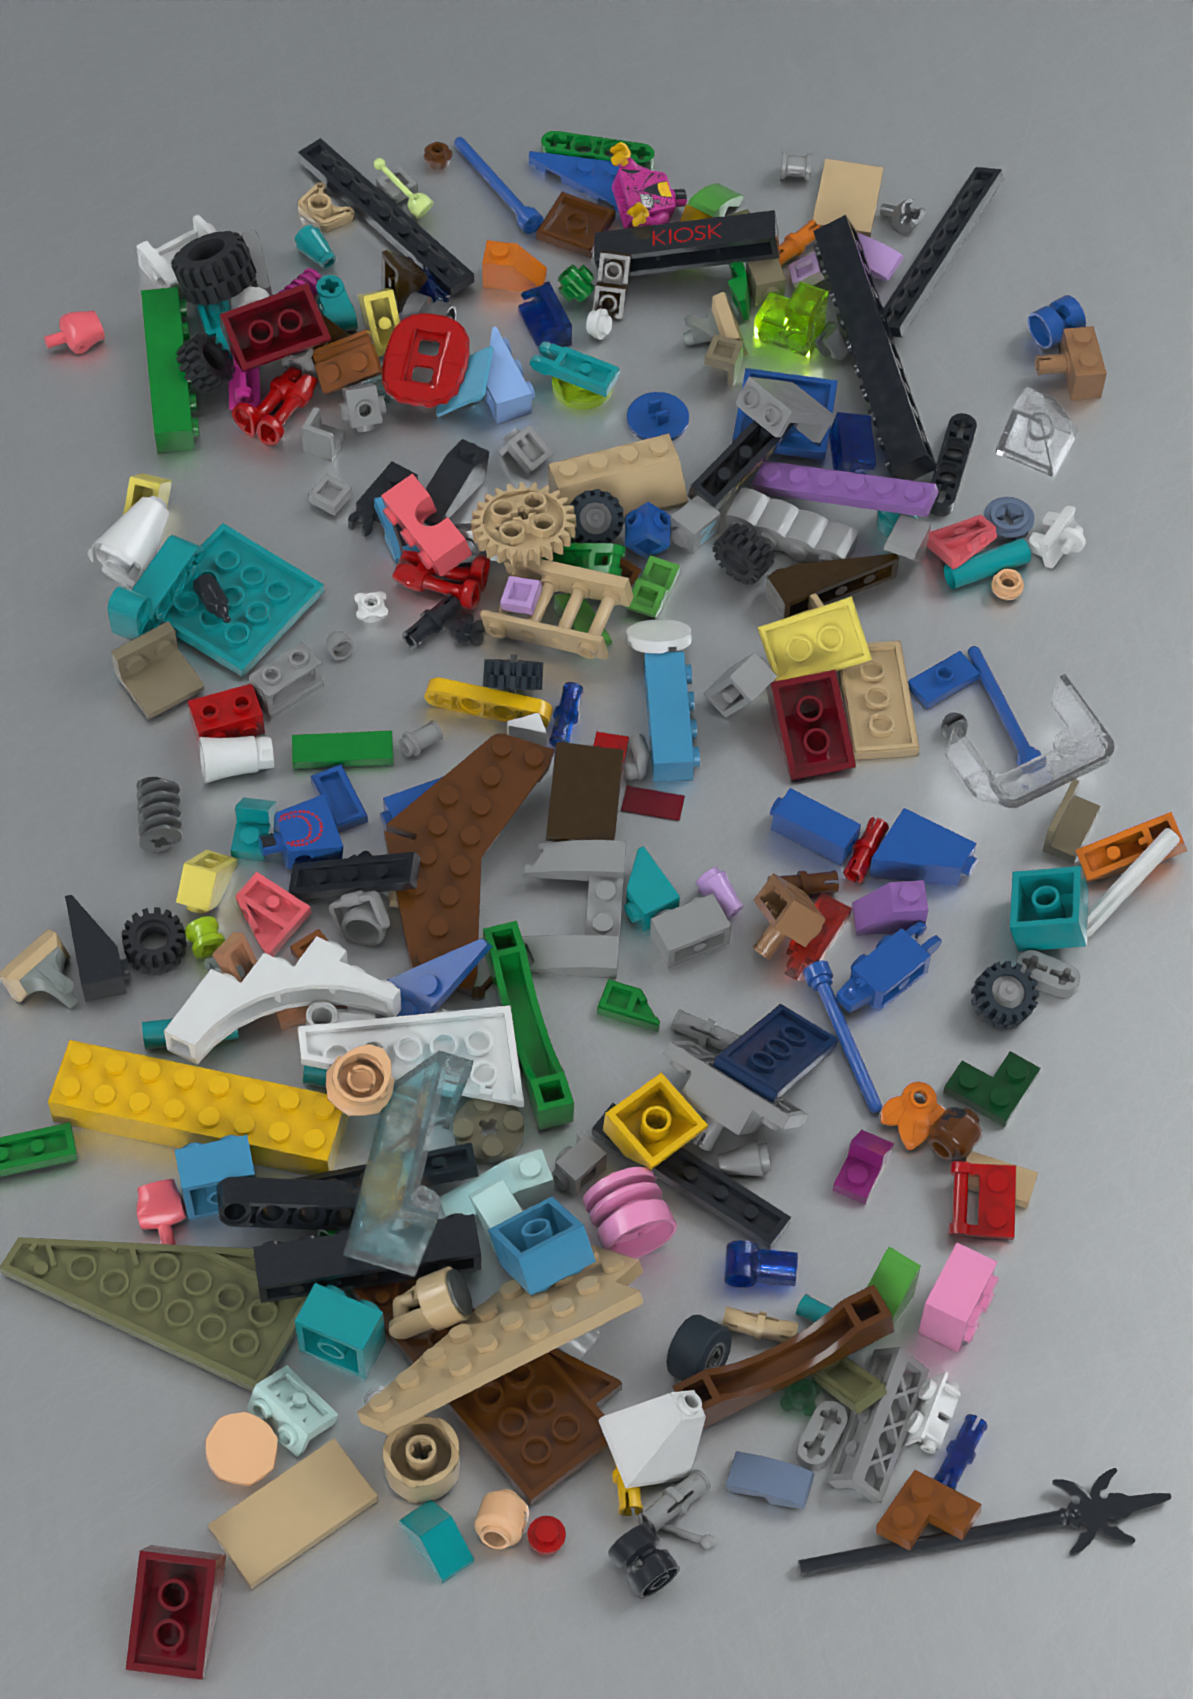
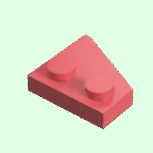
(961, 540)

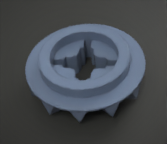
(1016, 510)

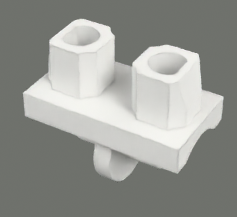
(1061, 537)

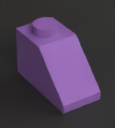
(891, 908)

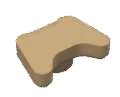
(319, 210)

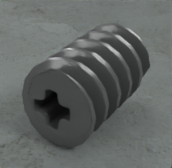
(158, 814)

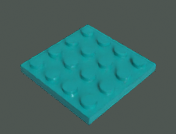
(263, 601)

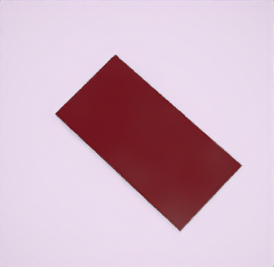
(653, 803)

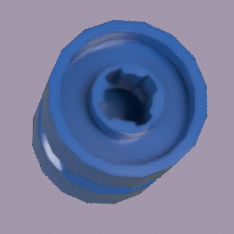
(1049, 321)

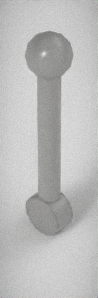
(707, 1540)

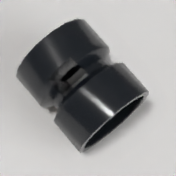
(643, 1560)

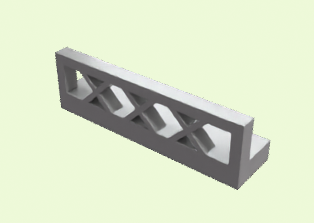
(860, 1439)

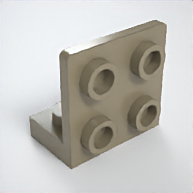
(156, 671)

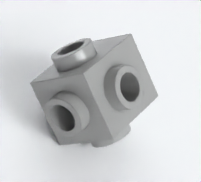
(357, 396)

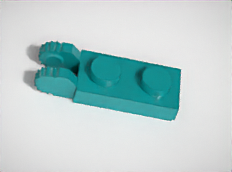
(575, 368)

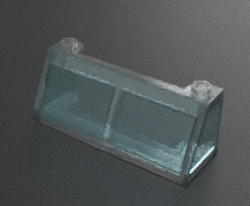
(392, 1209)

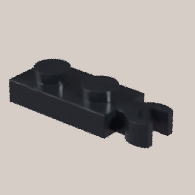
(365, 510)

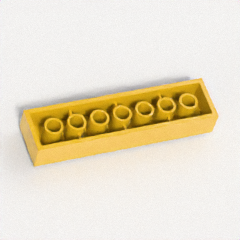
(191, 1104)

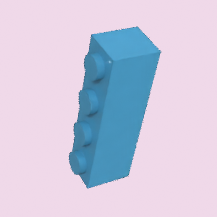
(669, 716)

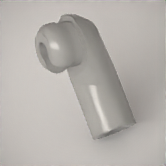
(641, 758)

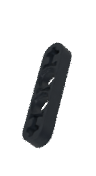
(953, 464)

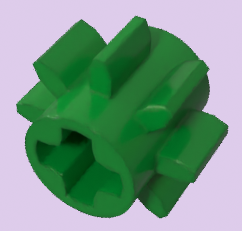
(576, 283)

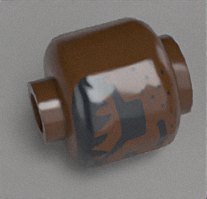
(955, 1133)

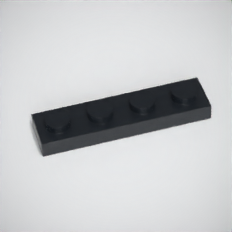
(354, 874)

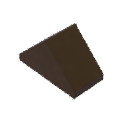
(402, 276)

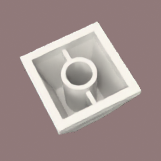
(655, 1438)

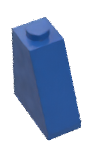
(923, 851)

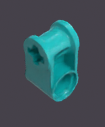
(335, 303)

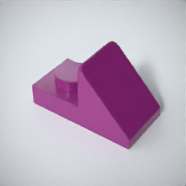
(862, 1166)

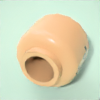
(501, 1519)

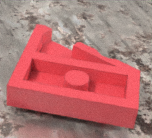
(271, 912)

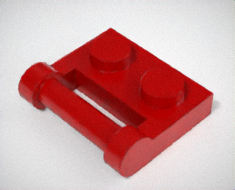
(995, 1201)

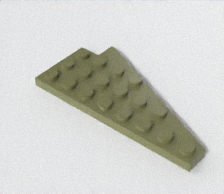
(175, 1297)

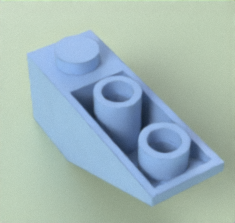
(506, 389)

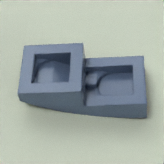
(770, 1478)

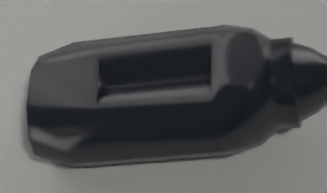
(212, 596)

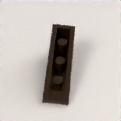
(831, 580)

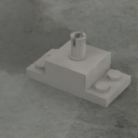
(725, 1099)

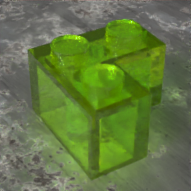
(793, 321)

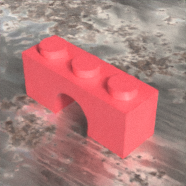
(440, 544)

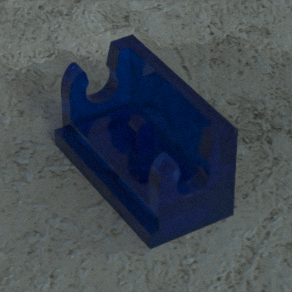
(545, 317)
(852, 443)

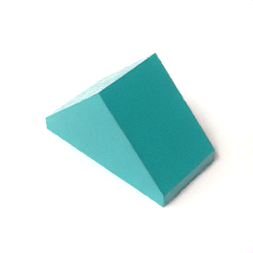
(437, 1539)

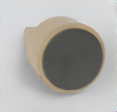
(442, 1303)

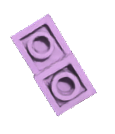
(880, 257)

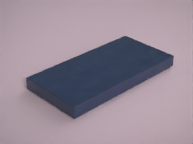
(775, 1053)

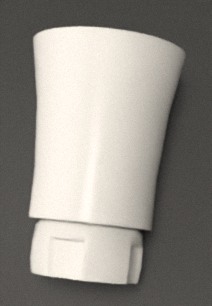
(234, 756)

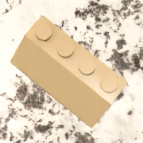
(630, 472)

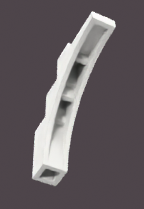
(273, 984)

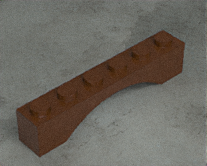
(840, 1332)

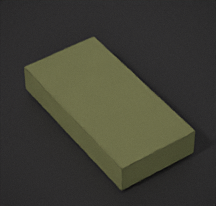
(850, 1384)

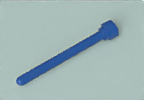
(527, 217)
(1025, 751)
(819, 977)

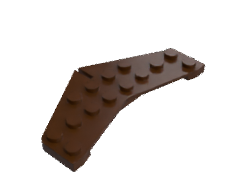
(452, 832)

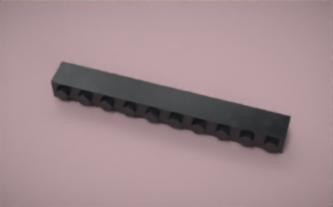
(874, 351)

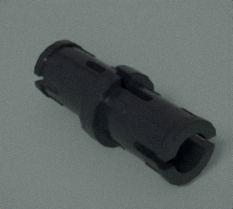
(431, 621)

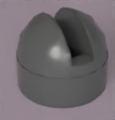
(957, 720)

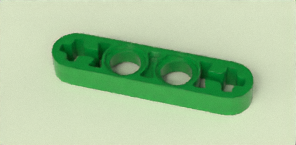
(598, 147)

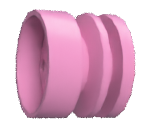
(630, 1212)

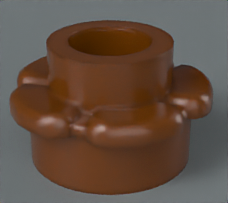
(437, 155)

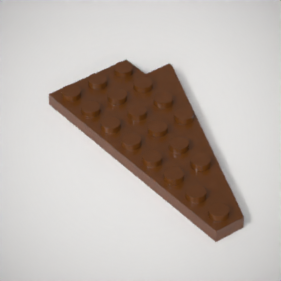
(530, 1421)

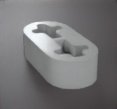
(1049, 972)
(814, 1432)

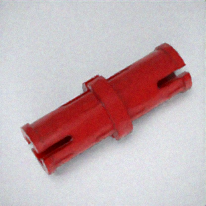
(865, 849)

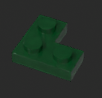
(996, 1095)

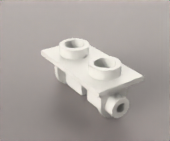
(936, 1398)

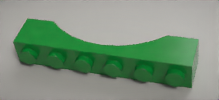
(537, 1060)

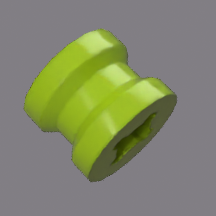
(204, 936)

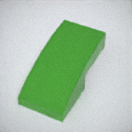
(715, 200)
(654, 586)

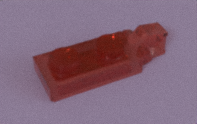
(836, 916)

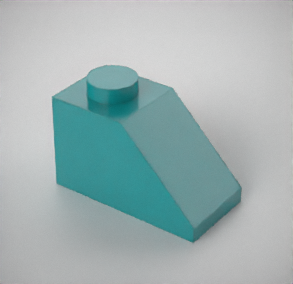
(648, 891)

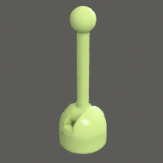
(417, 203)

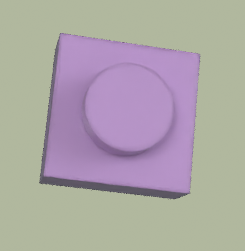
(806, 270)
(521, 595)

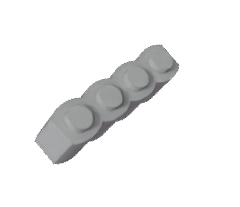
(794, 531)

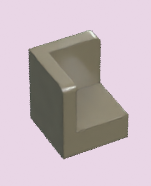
(725, 355)

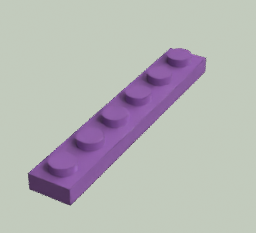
(846, 488)

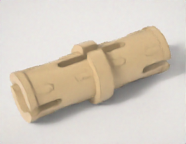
(759, 1325)

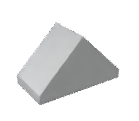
(909, 538)

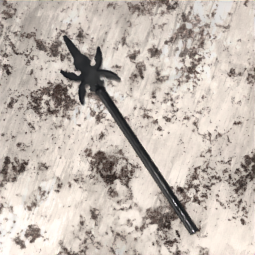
(1091, 1511)

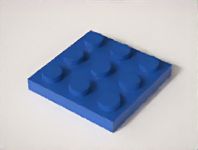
(797, 443)

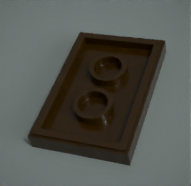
(584, 793)

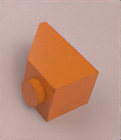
(511, 267)

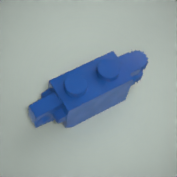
(888, 969)

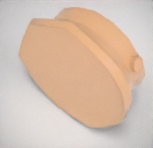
(360, 1081)
(241, 1448)

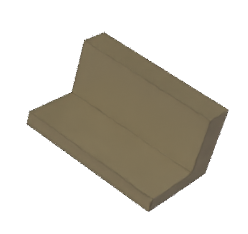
(1070, 825)

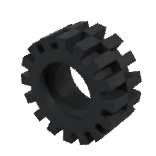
(205, 363)
(743, 553)
(150, 924)

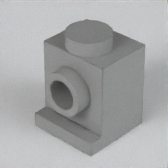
(579, 1164)

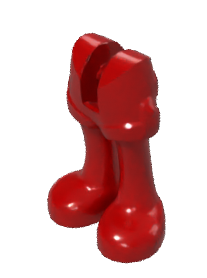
(291, 390)
(417, 577)

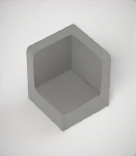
(321, 439)

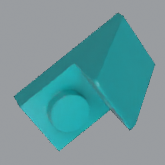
(253, 819)

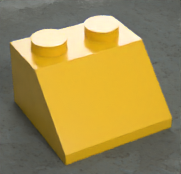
(652, 1122)

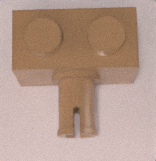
(1079, 361)
(789, 915)

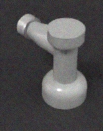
(301, 361)

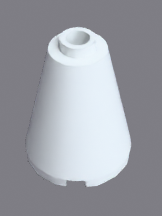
(131, 541)

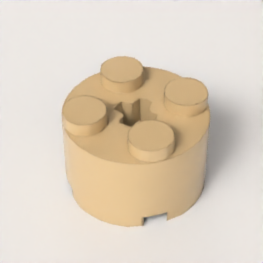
(417, 1478)

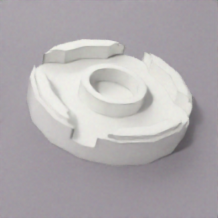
(658, 635)

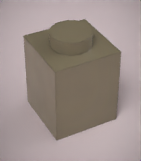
(763, 278)

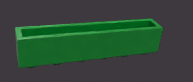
(168, 388)

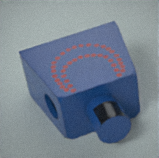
(304, 834)

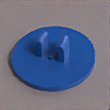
(657, 415)

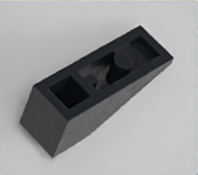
(456, 479)
(97, 956)

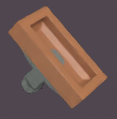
(232, 957)

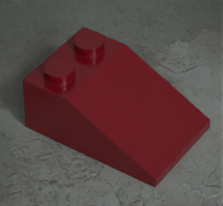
(811, 724)
(174, 1611)

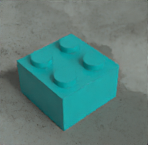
(1049, 908)
(340, 1330)

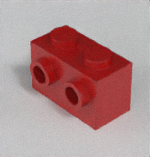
(227, 714)

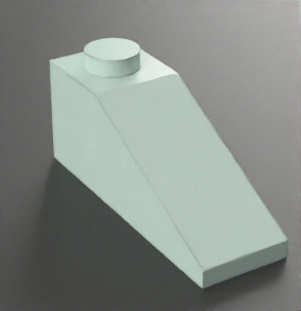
(524, 1175)

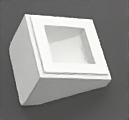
(528, 728)

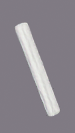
(1131, 879)

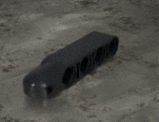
(286, 1203)

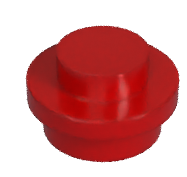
(546, 1534)

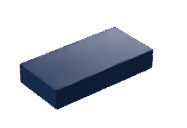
(341, 797)

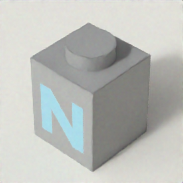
(695, 524)

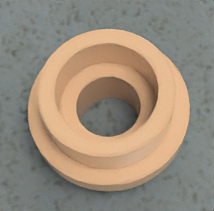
(1010, 578)

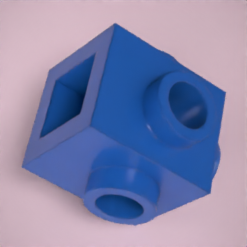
(647, 530)

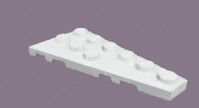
(474, 1034)

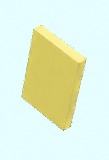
(815, 641)

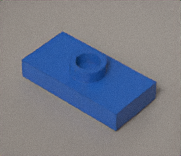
(943, 679)

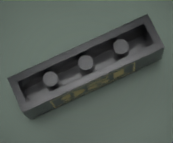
(737, 464)

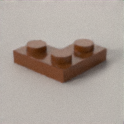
(924, 1502)

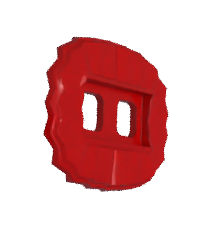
(447, 366)

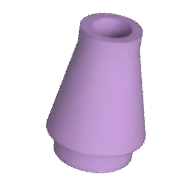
(718, 883)

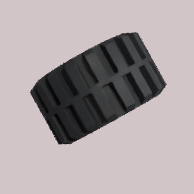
(213, 268)

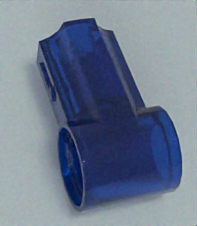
(750, 1265)

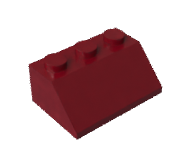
(274, 327)

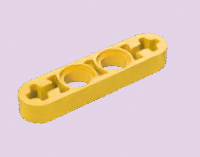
(488, 702)

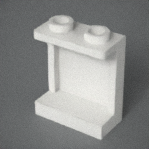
(157, 261)

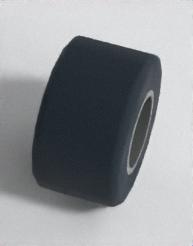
(697, 1347)

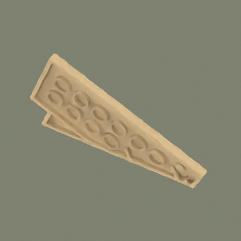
(505, 1335)

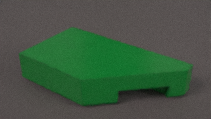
(627, 1005)

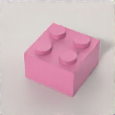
(959, 1298)

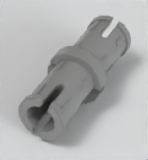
(686, 1024)
(675, 1500)

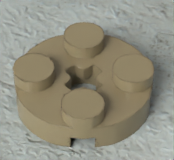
(489, 1148)

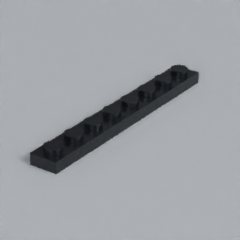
(385, 216)
(941, 248)

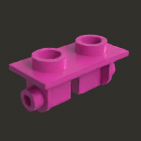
(244, 386)

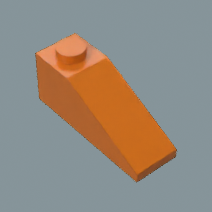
(1119, 851)

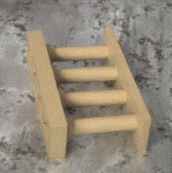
(569, 579)

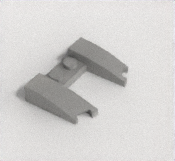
(598, 950)

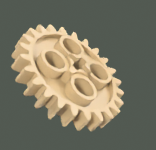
(523, 524)

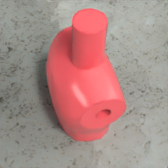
(78, 331)
(160, 1207)

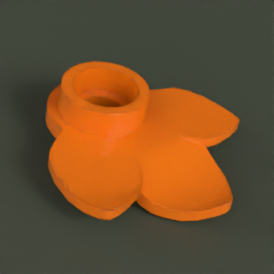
(911, 1117)

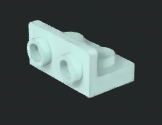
(291, 1409)

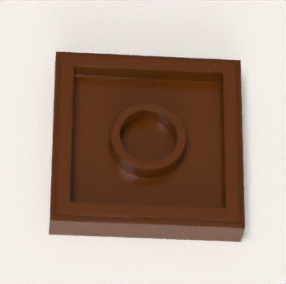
(573, 224)

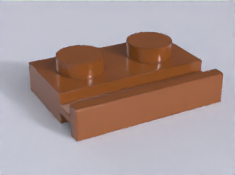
(346, 362)

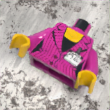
(642, 194)

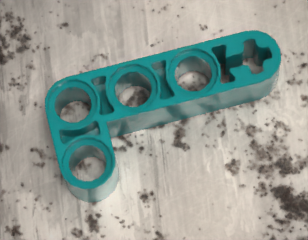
(149, 601)

